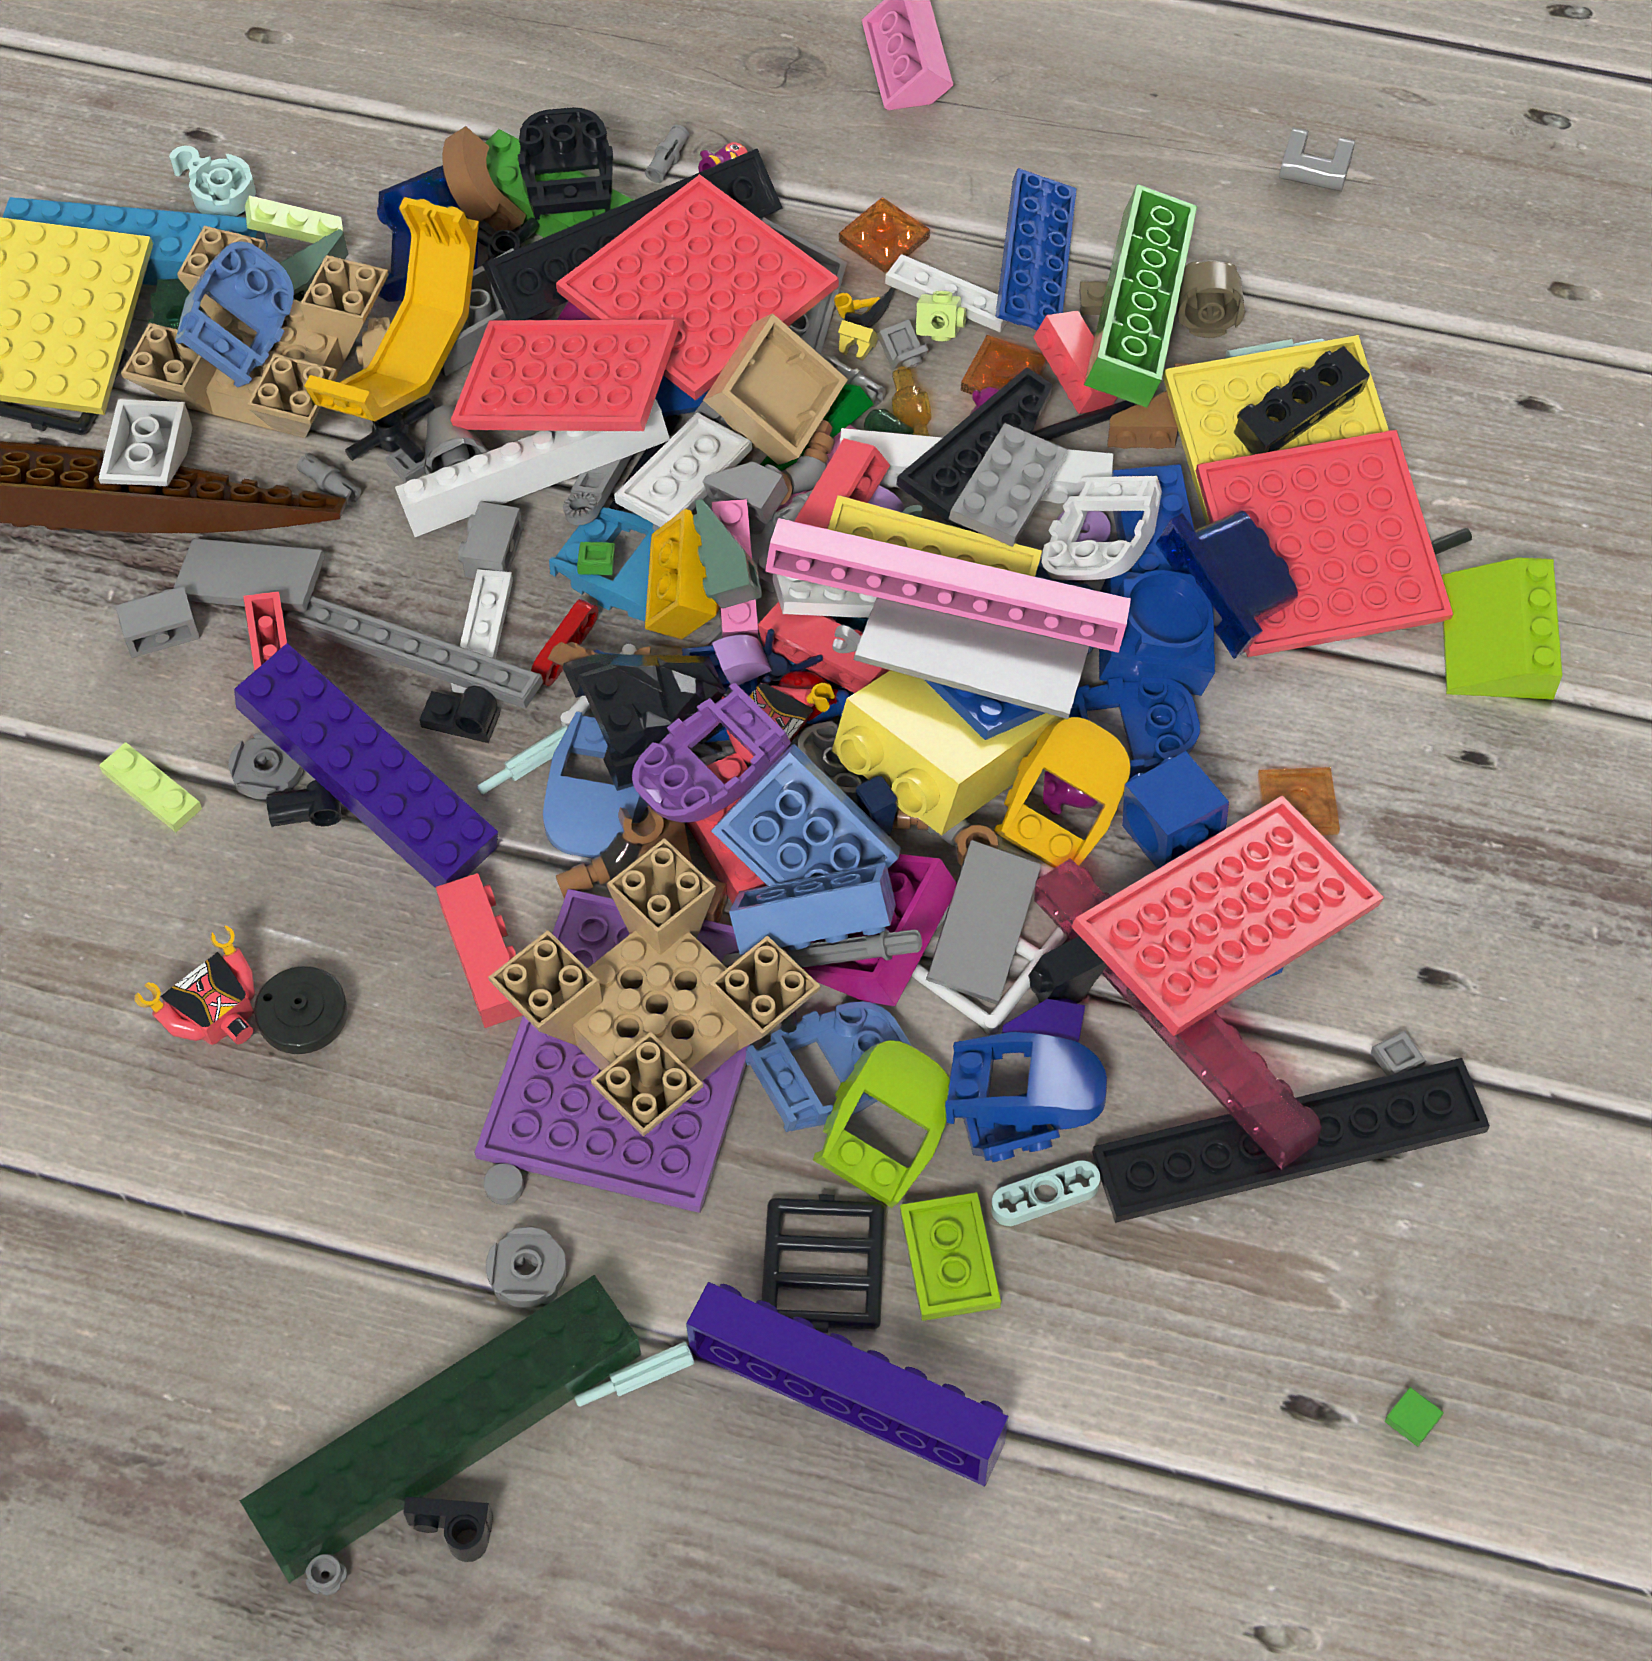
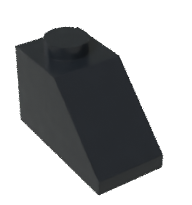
(1066, 972)

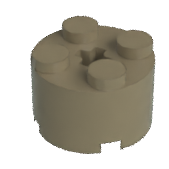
(1210, 298)

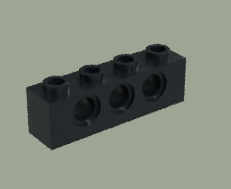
(1336, 368)

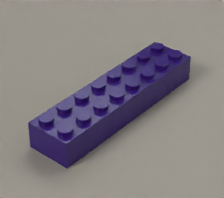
(365, 768)
(847, 1382)

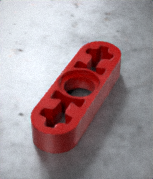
(572, 629)

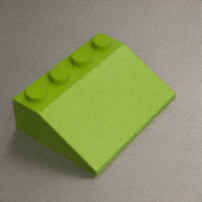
(1503, 630)

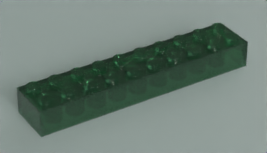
(441, 1427)

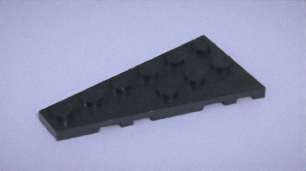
(946, 468)

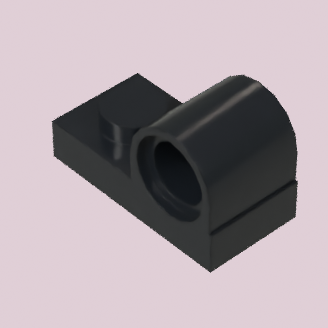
(468, 717)
(454, 1516)

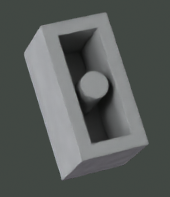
(490, 539)
(157, 622)

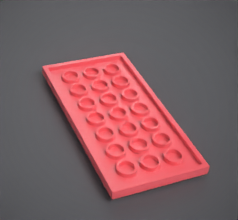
(1226, 914)

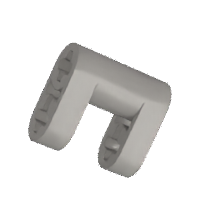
(1315, 169)

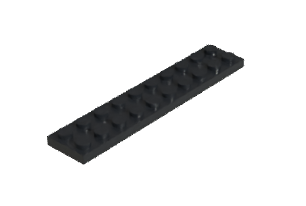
(528, 276)
(1357, 1125)

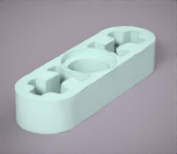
(1075, 1194)

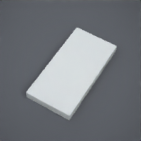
(676, 472)

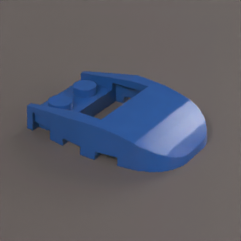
(1155, 715)
(1063, 1084)

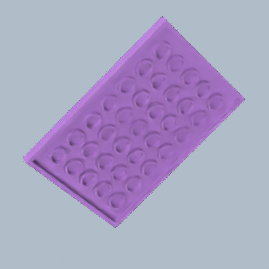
(562, 1127)

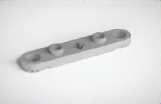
(592, 491)

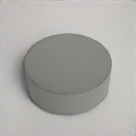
(503, 1184)

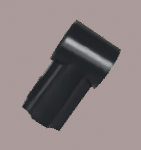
(304, 805)

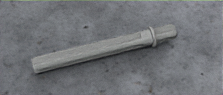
(851, 949)

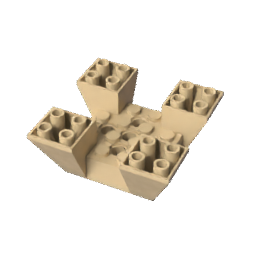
(313, 343)
(595, 1008)

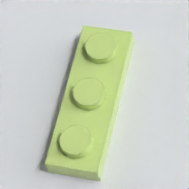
(289, 220)
(150, 787)

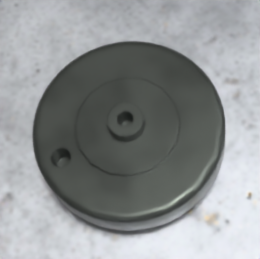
(301, 1010)

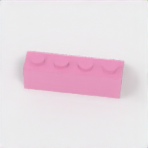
(907, 53)

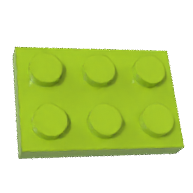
(950, 1256)

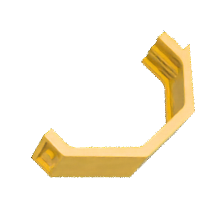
(425, 323)

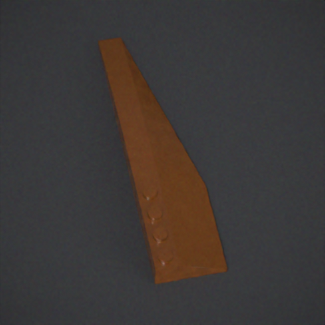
(63, 490)

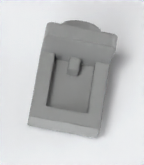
(902, 345)

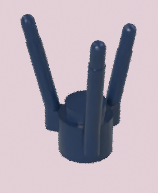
(780, 665)

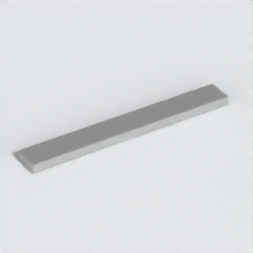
(416, 651)

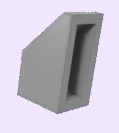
(751, 481)

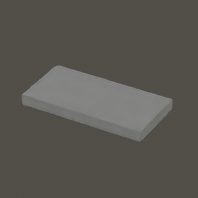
(229, 570)
(983, 922)

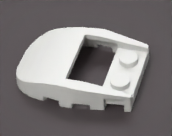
(1094, 560)

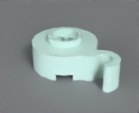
(216, 184)

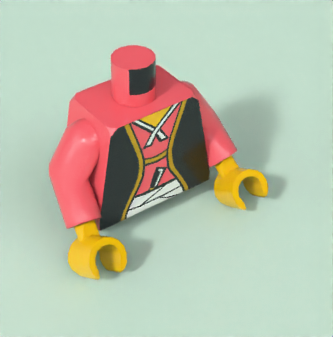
(787, 707)
(209, 1000)

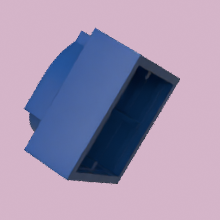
(1165, 631)

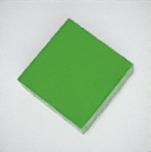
(596, 558)
(1414, 1417)

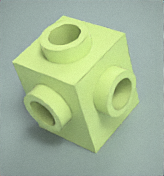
(940, 315)

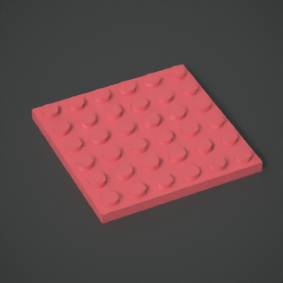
(707, 269)
(1345, 529)

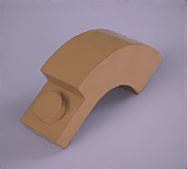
(471, 184)

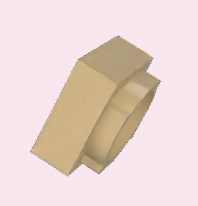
(775, 390)

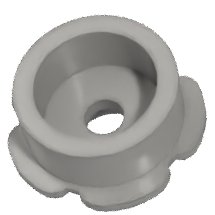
(322, 1564)

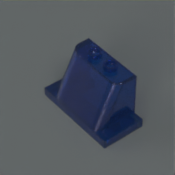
(1235, 572)

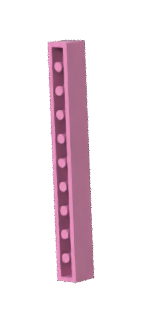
(948, 585)

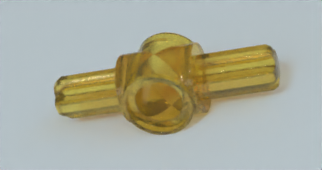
(910, 402)

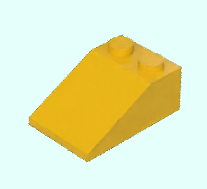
(675, 580)

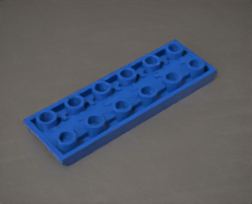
(1035, 249)

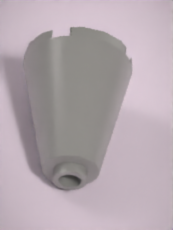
(448, 443)

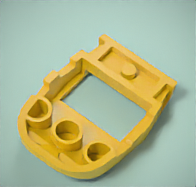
(1083, 758)

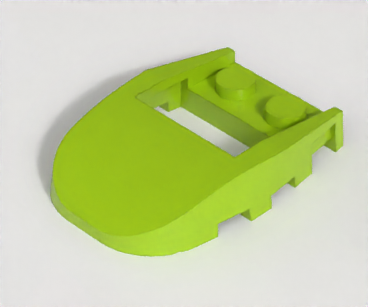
(907, 1084)

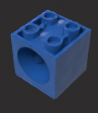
(1172, 809)

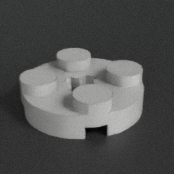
(251, 779)
(538, 1286)

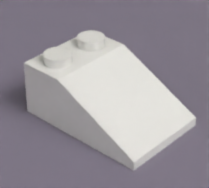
(146, 442)

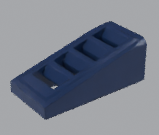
(878, 802)

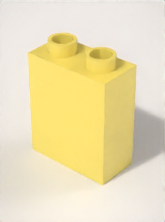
(928, 750)

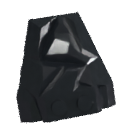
(639, 699)

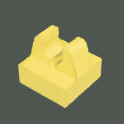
(851, 333)

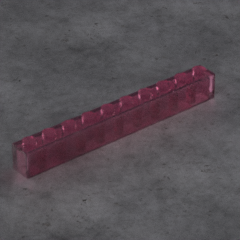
(1208, 1047)

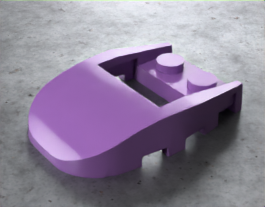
(680, 784)

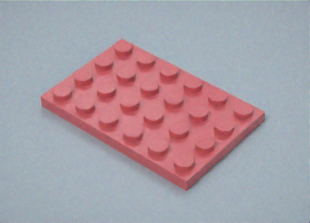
(565, 375)

